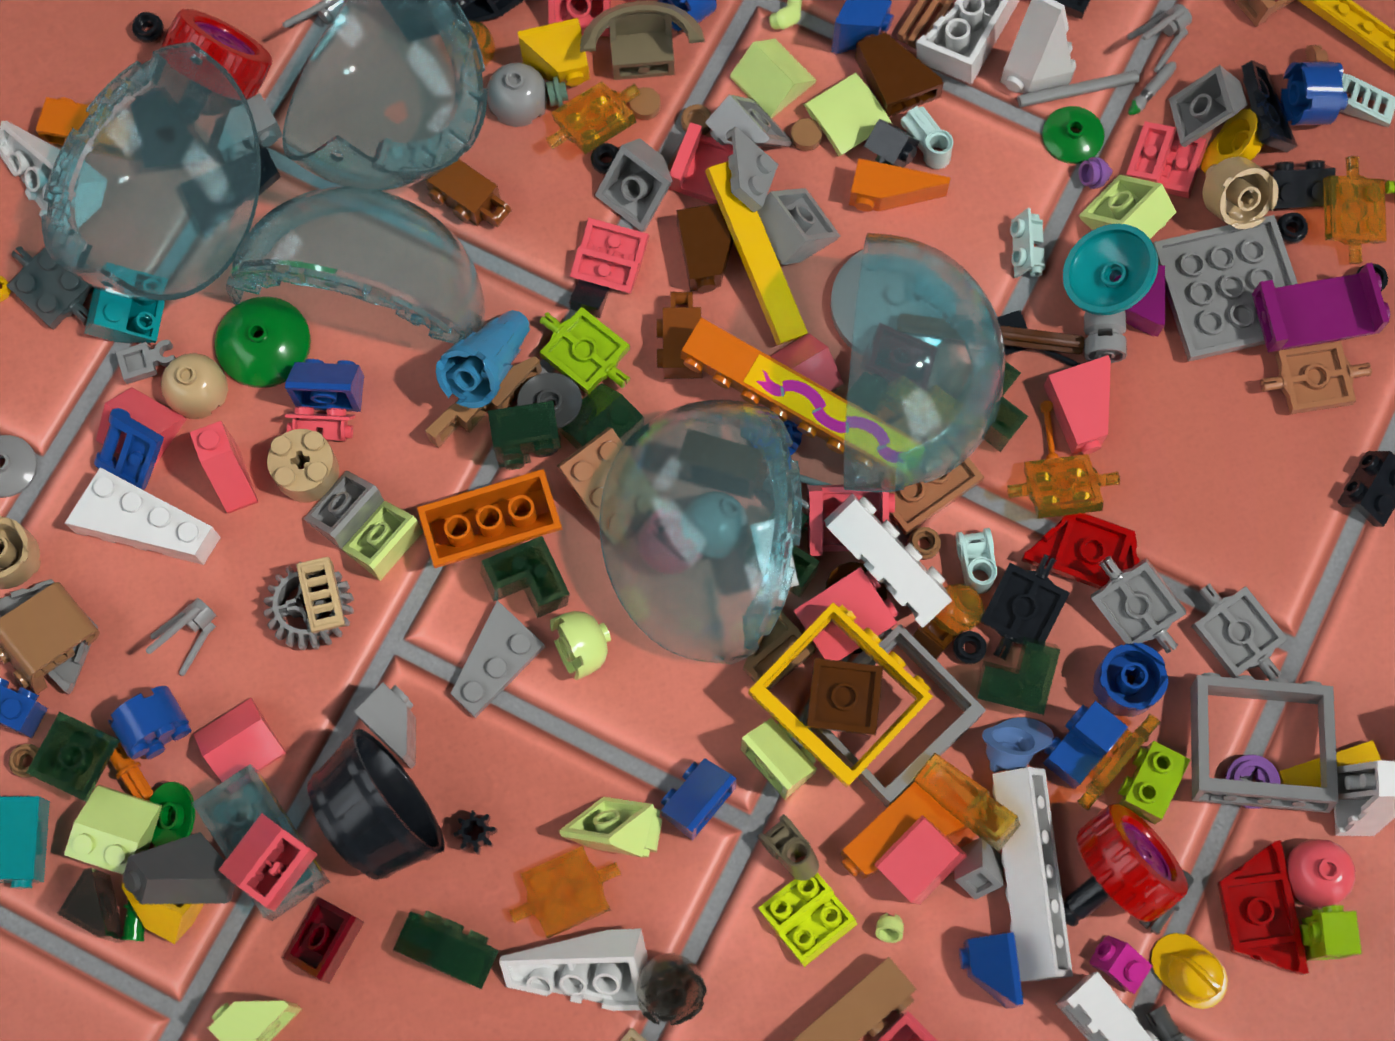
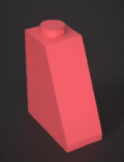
(1082, 403)
(224, 466)

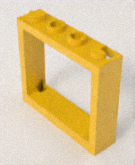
(868, 642)

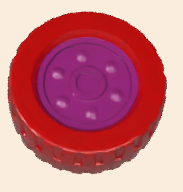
(230, 47)
(1126, 865)

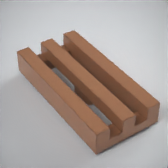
(911, 41)

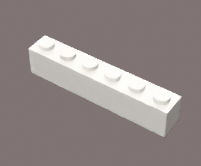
(1033, 877)

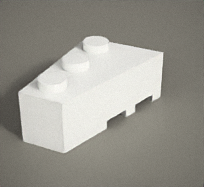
(1365, 798)

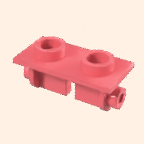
(333, 422)

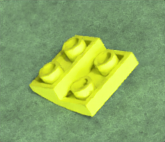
(807, 917)

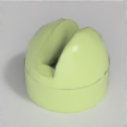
(889, 928)

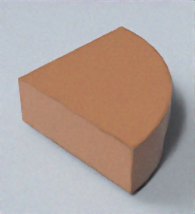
(1315, 54)

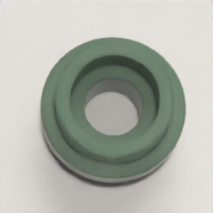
(557, 92)

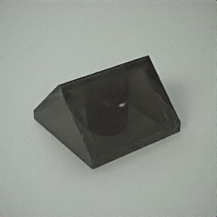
(94, 906)

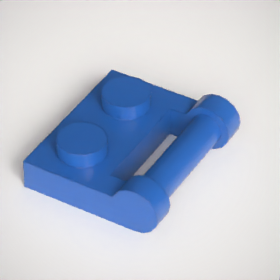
(138, 451)

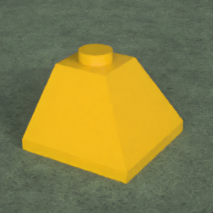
(556, 51)
(165, 920)

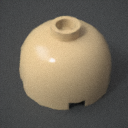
(194, 385)

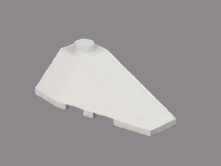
(1040, 51)
(29, 159)
(587, 967)

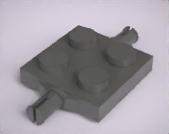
(49, 288)

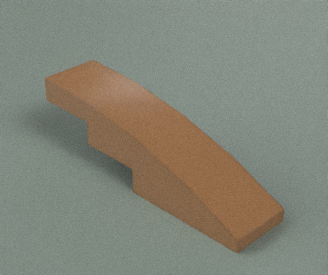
(469, 417)

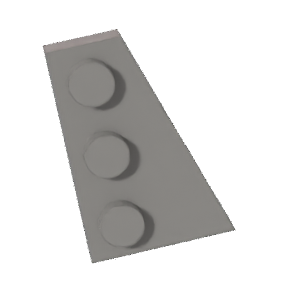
(495, 660)

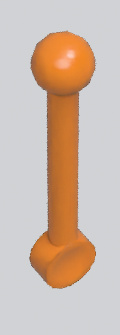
(1046, 408)

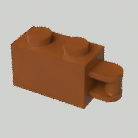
(468, 194)
(675, 330)

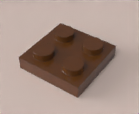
(844, 696)

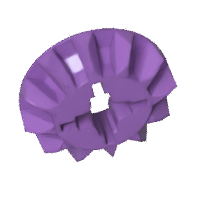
(1245, 765)

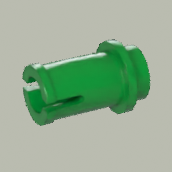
(133, 927)

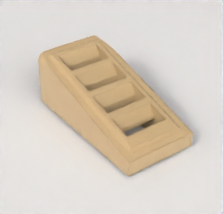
(313, 567)

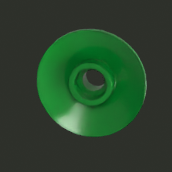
(1072, 146)
(176, 814)

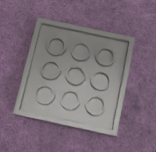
(1213, 282)

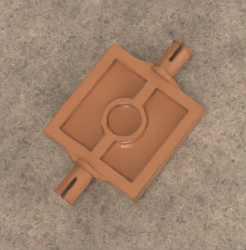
(1315, 377)

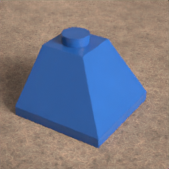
(859, 20)
(994, 967)

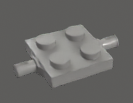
(1138, 603)
(1239, 632)

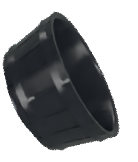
(373, 809)

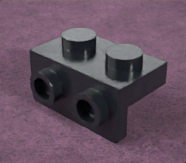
(1300, 184)
(1372, 487)

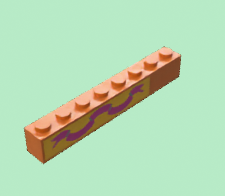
(767, 382)

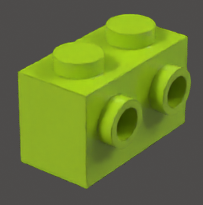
(1153, 781)
(1330, 934)

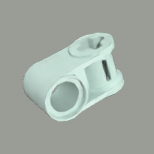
(977, 553)

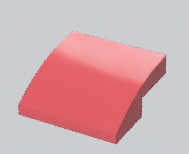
(1164, 160)
(610, 255)

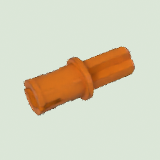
(129, 772)

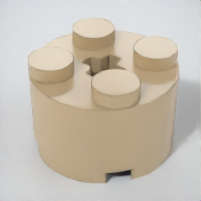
(1239, 192)
(288, 455)
(19, 554)

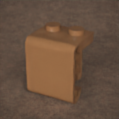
(42, 635)

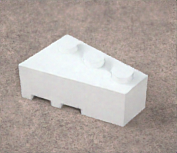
(1100, 1012)

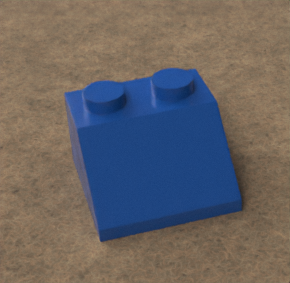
(326, 385)
(698, 797)

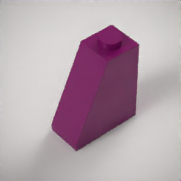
(1149, 312)

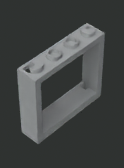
(972, 712)
(1260, 793)

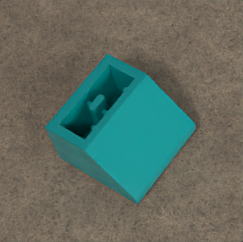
(123, 318)

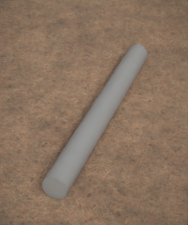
(1078, 88)

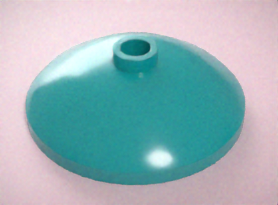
(1100, 259)

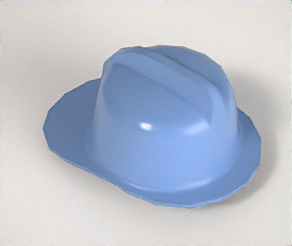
(1015, 742)

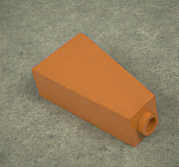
(890, 825)

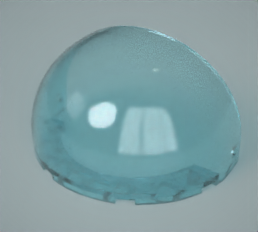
(388, 95)
(156, 180)
(367, 249)
(920, 366)
(703, 527)

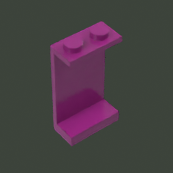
(1321, 310)

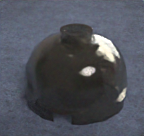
(670, 989)

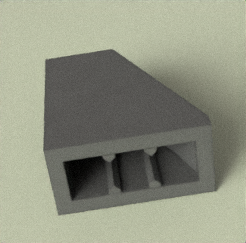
(178, 874)

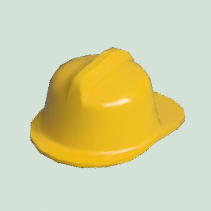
(1235, 139)
(1189, 970)

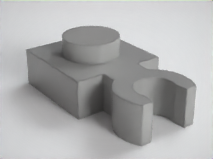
(140, 361)

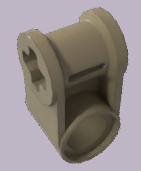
(787, 845)

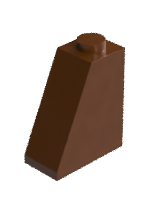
(896, 74)
(704, 245)

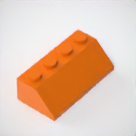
(489, 518)

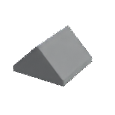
(344, 508)

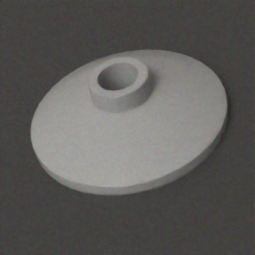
(19, 465)

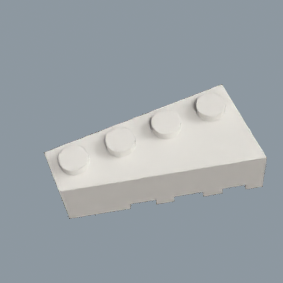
(888, 558)

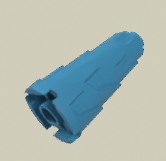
(482, 360)

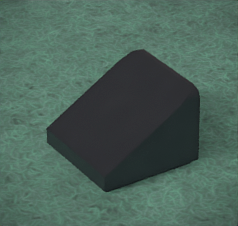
(590, 297)

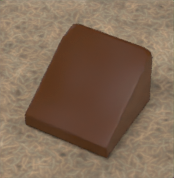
(933, 638)

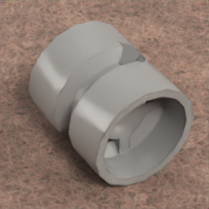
(1105, 336)

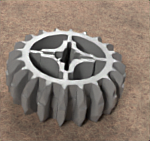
(279, 610)

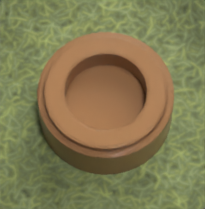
(646, 105)
(696, 114)
(806, 134)

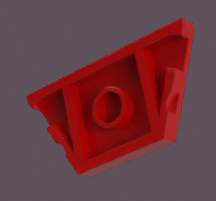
(1081, 544)
(1262, 911)

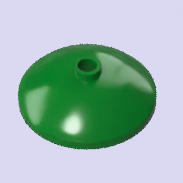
(265, 359)

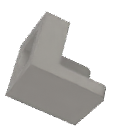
(980, 870)

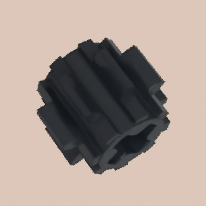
(467, 826)

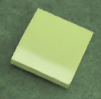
(846, 113)

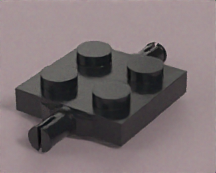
(1024, 605)

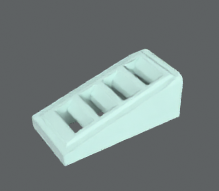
(1360, 110)

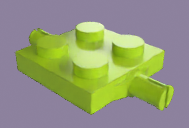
(584, 350)

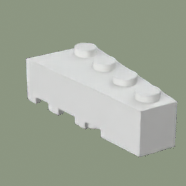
(964, 37)
(134, 517)

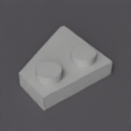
(750, 170)

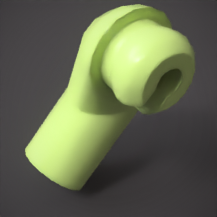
(786, 16)

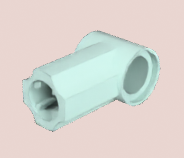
(923, 127)

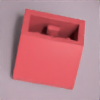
(267, 862)

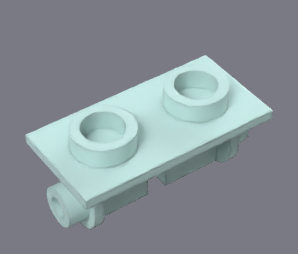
(1025, 232)

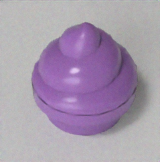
(1094, 172)

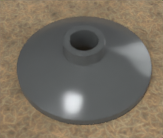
(553, 388)

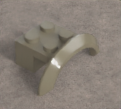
(641, 37)

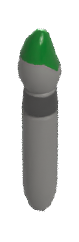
(1152, 88)

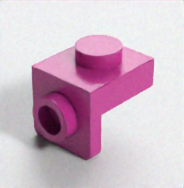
(1121, 963)

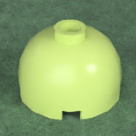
(580, 642)

